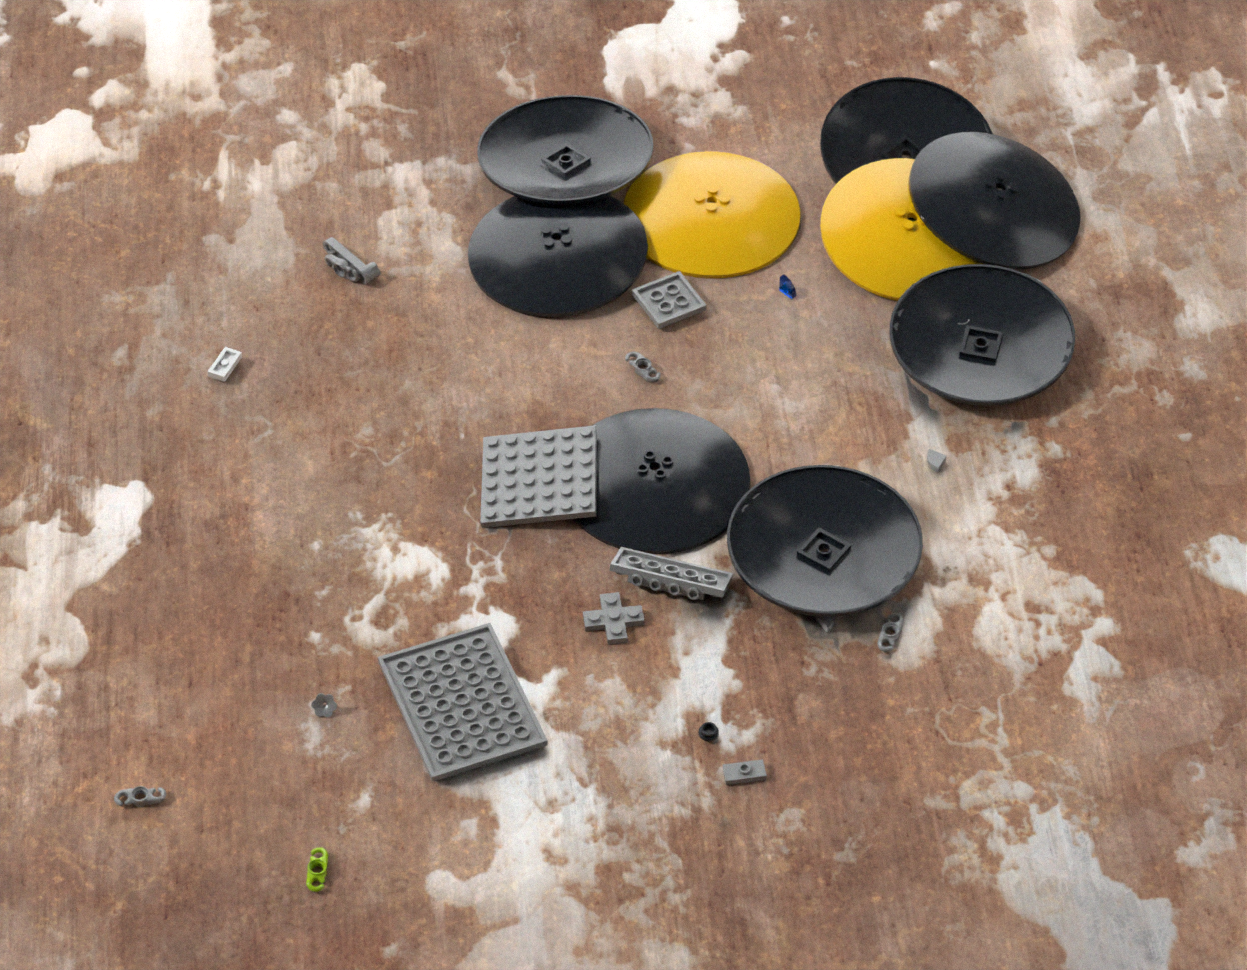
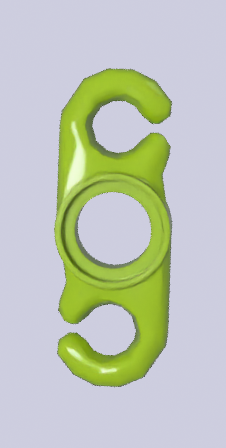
(322, 862)

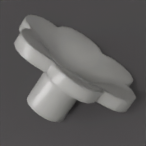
(324, 709)

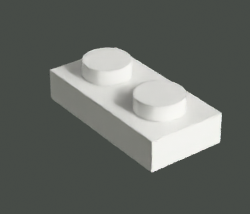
(224, 364)

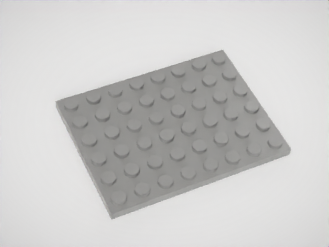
(462, 702)

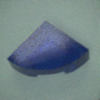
(787, 287)

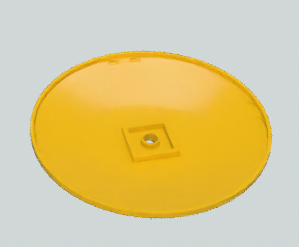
(870, 231)
(738, 234)

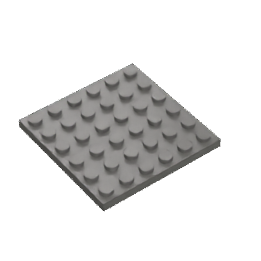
(539, 476)

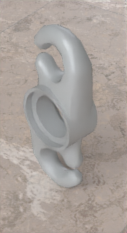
(342, 267)
(641, 360)
(896, 626)
(148, 800)

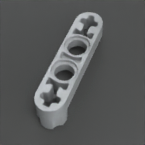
(366, 272)

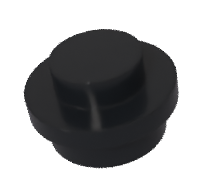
(708, 731)

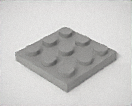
(669, 299)

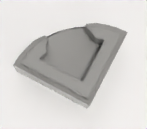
(935, 459)
(826, 622)

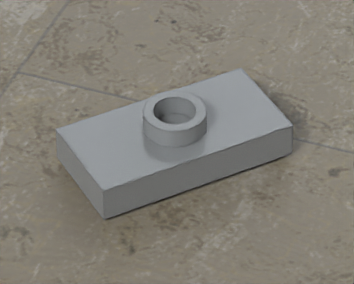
(744, 772)

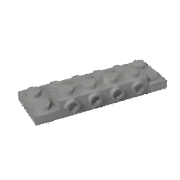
(670, 574)

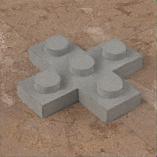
(613, 618)

